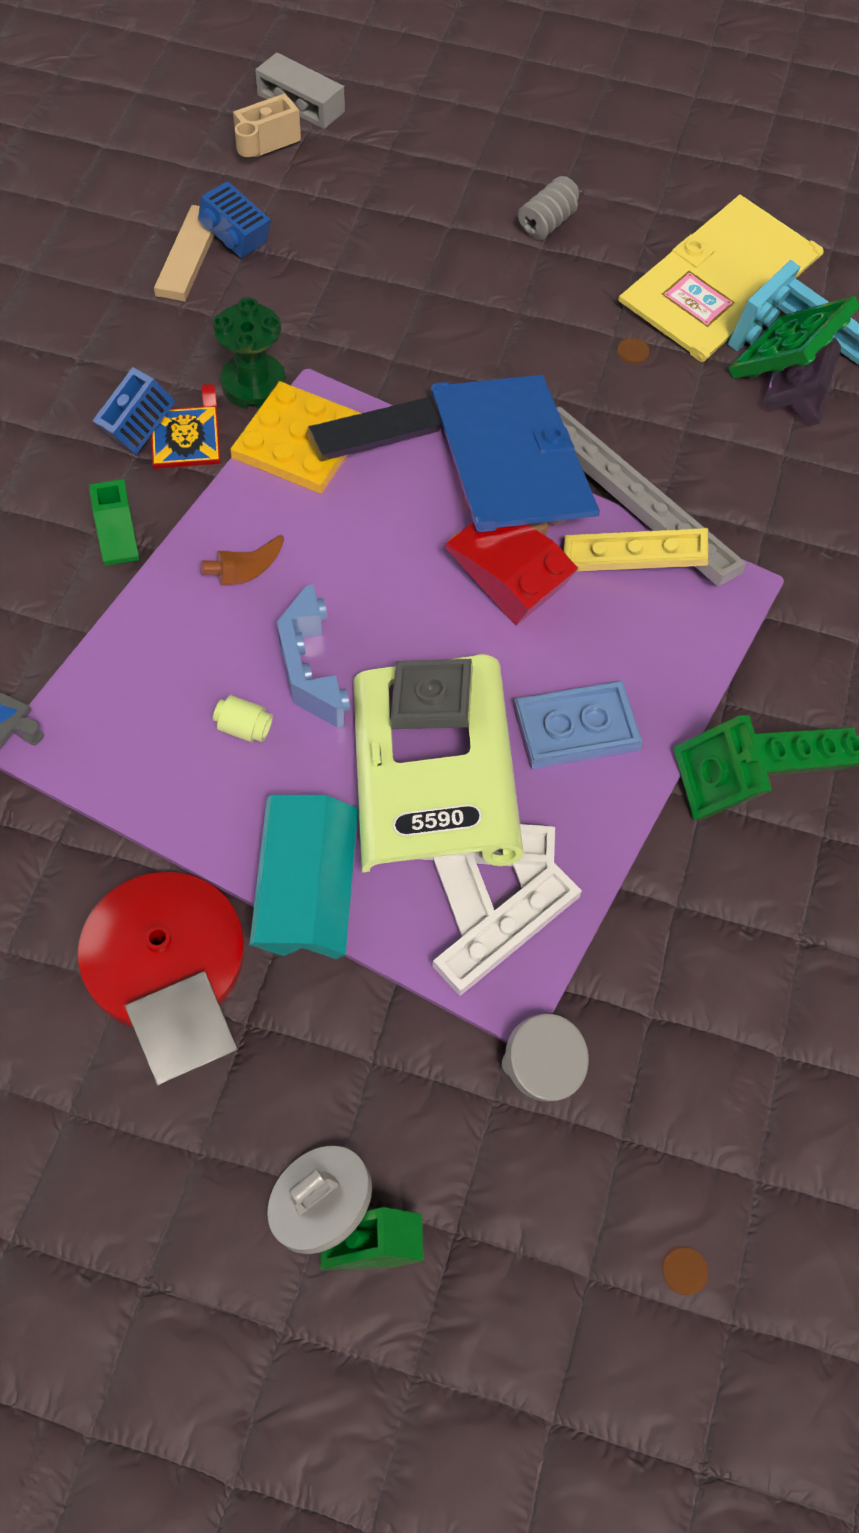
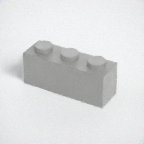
(314, 95)

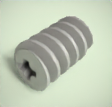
(549, 208)

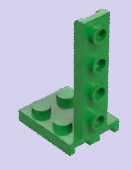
(734, 762)

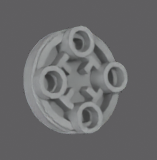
(546, 1057)

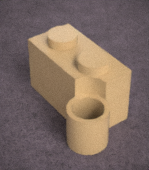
(266, 126)

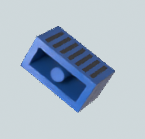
(234, 219)
(134, 410)

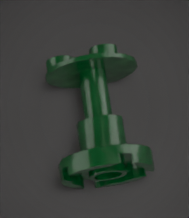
(248, 332)

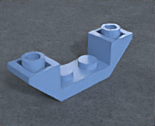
(317, 695)

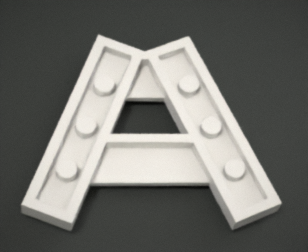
(492, 934)

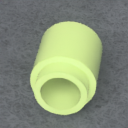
(242, 719)

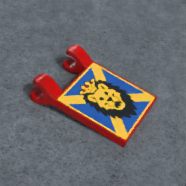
(188, 435)

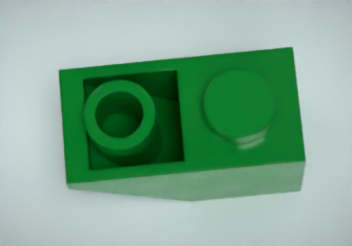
(114, 522)

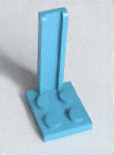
(789, 295)

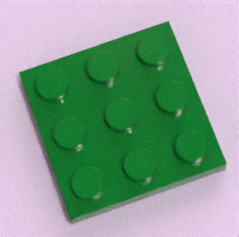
(794, 338)

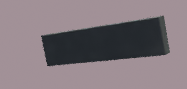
(373, 429)

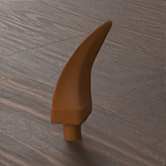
(242, 566)

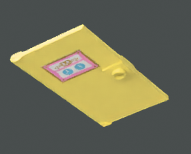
(713, 273)

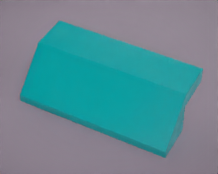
(305, 875)

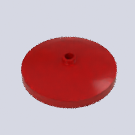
(173, 908)

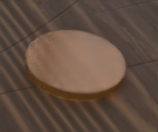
(633, 350)
(685, 1271)

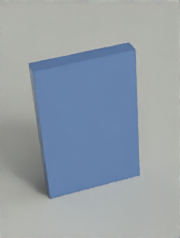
(577, 724)

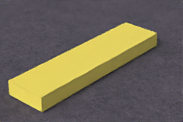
(638, 549)

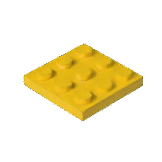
(279, 441)

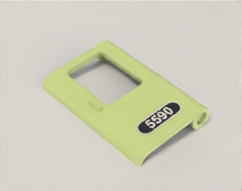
(438, 802)

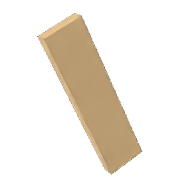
(184, 258)

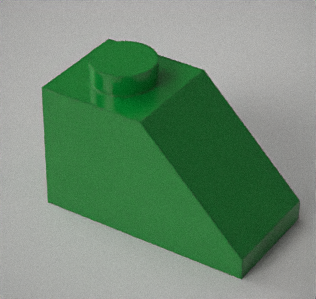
(380, 1241)

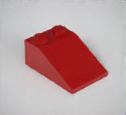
(513, 566)

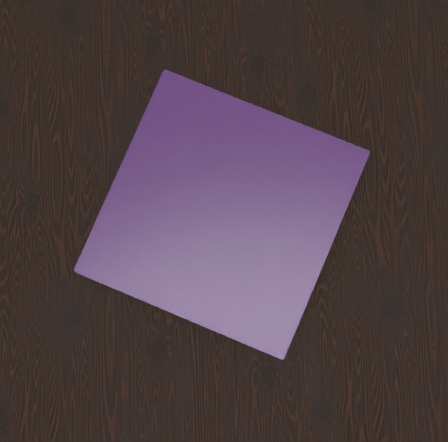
(138, 697)

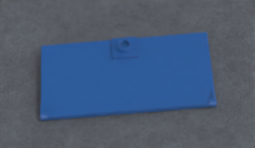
(512, 452)

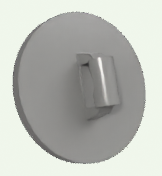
(319, 1199)

